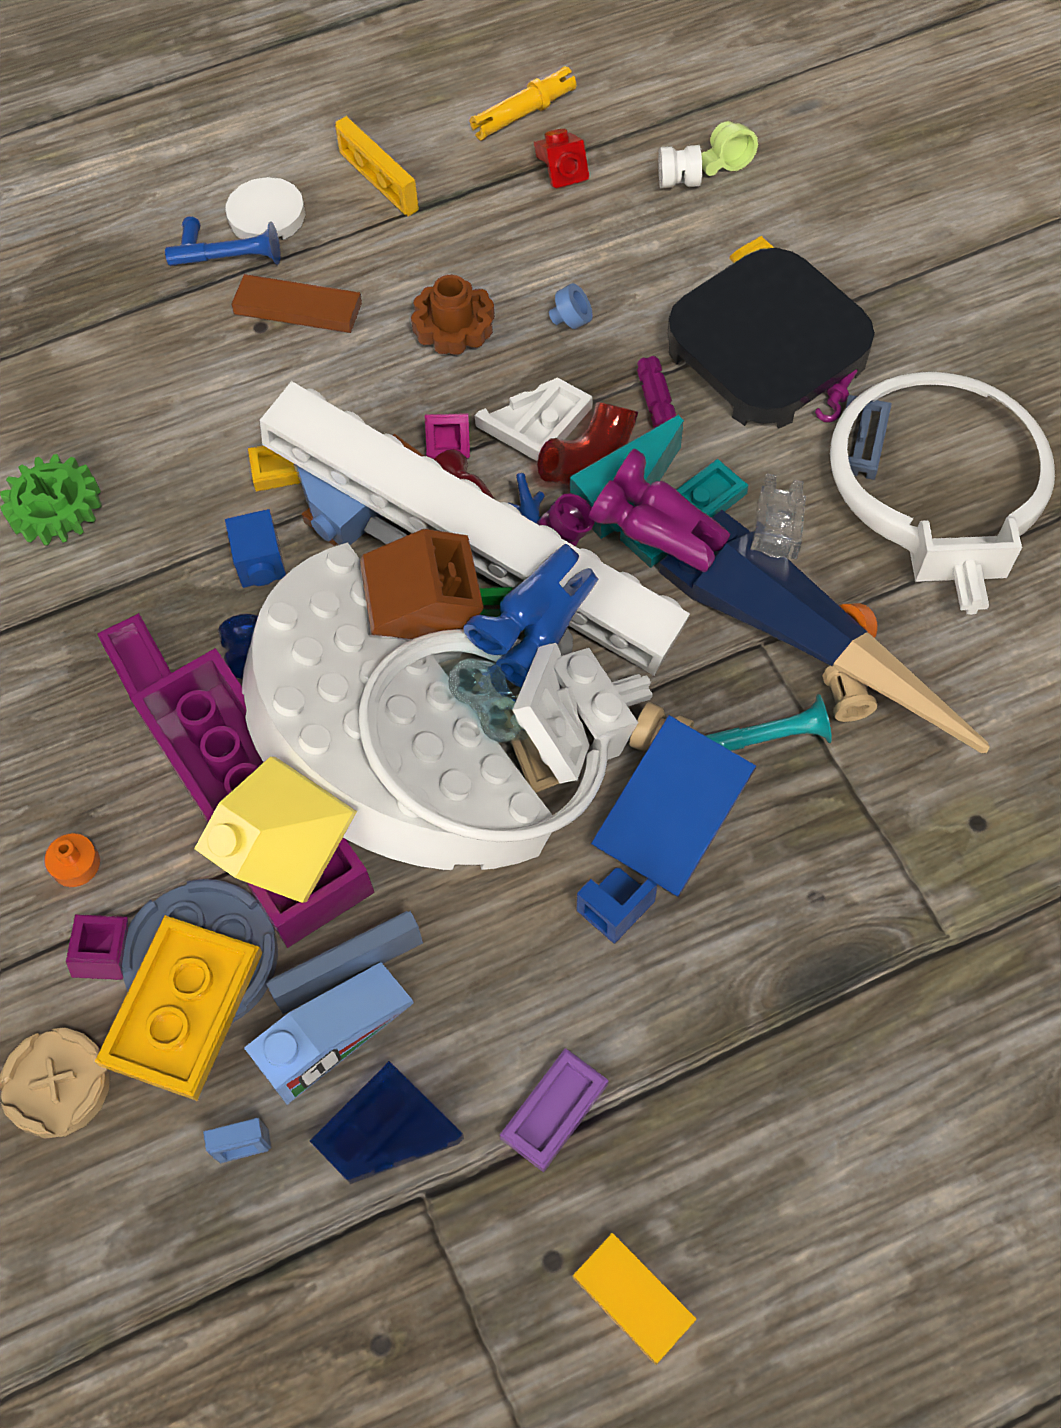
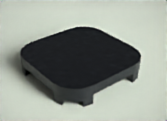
(770, 335)

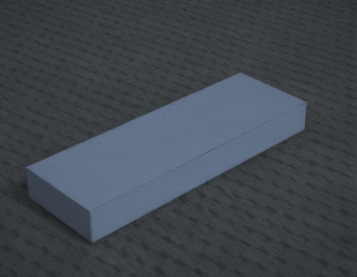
(344, 962)

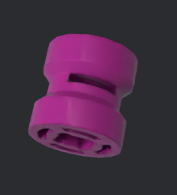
(569, 518)

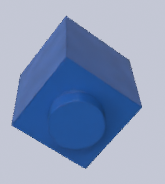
(255, 548)

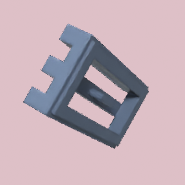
(862, 465)

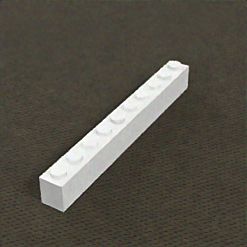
(502, 541)

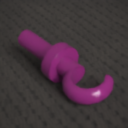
(836, 394)

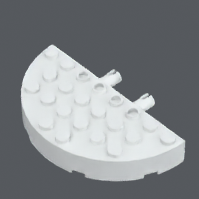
(303, 707)

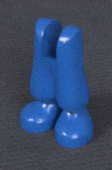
(538, 608)

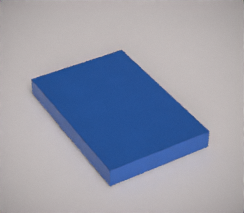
(673, 805)

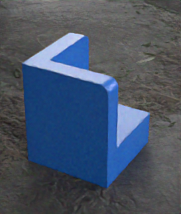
(615, 903)

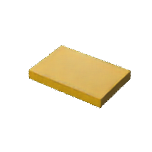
(179, 1007)

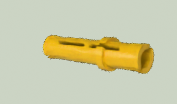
(536, 96)

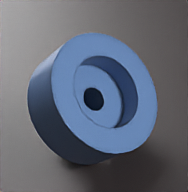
(571, 307)

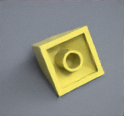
(276, 830)

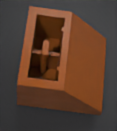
(421, 584)

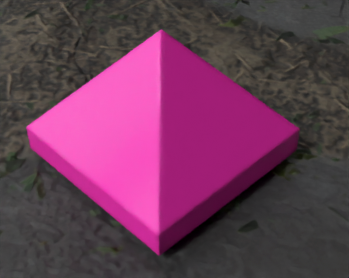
(447, 433)

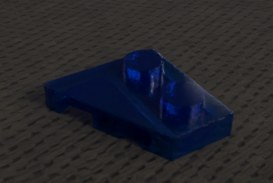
(384, 1128)

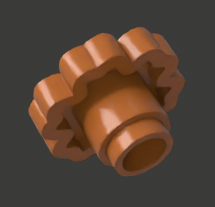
(452, 315)

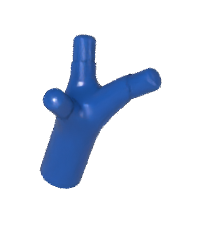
(529, 506)

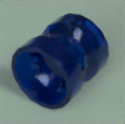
(236, 637)

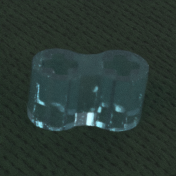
(490, 701)

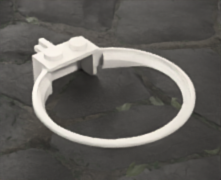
(941, 559)
(598, 700)

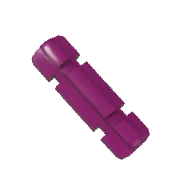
(655, 390)

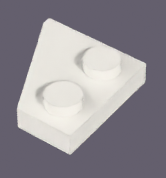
(537, 416)
(552, 717)

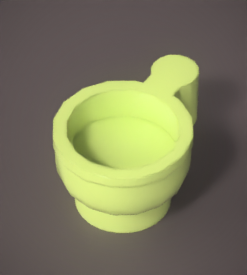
(731, 148)

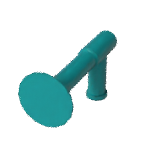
(811, 721)

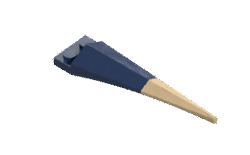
(792, 608)

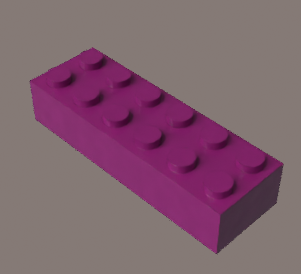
(205, 738)

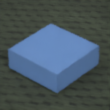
(237, 1140)

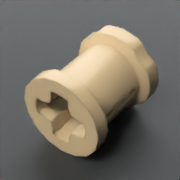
(849, 695)

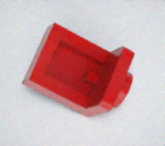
(564, 157)

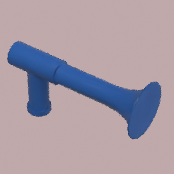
(192, 252)

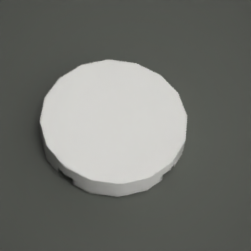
(262, 201)

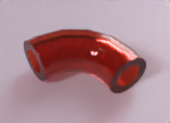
(606, 433)

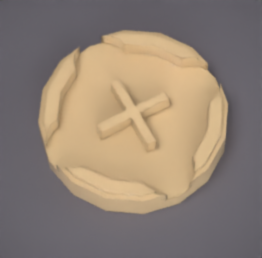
(53, 1083)

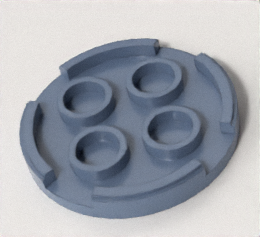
(215, 907)

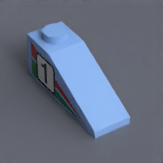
(327, 1030)

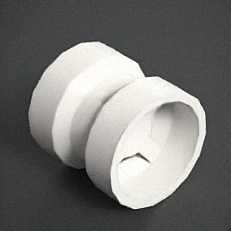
(680, 166)

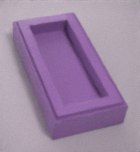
(554, 1110)

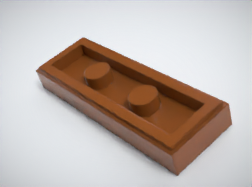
(297, 303)

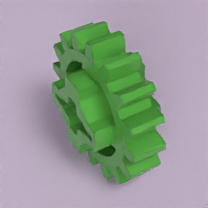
(50, 499)

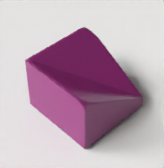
(97, 947)

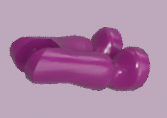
(660, 515)

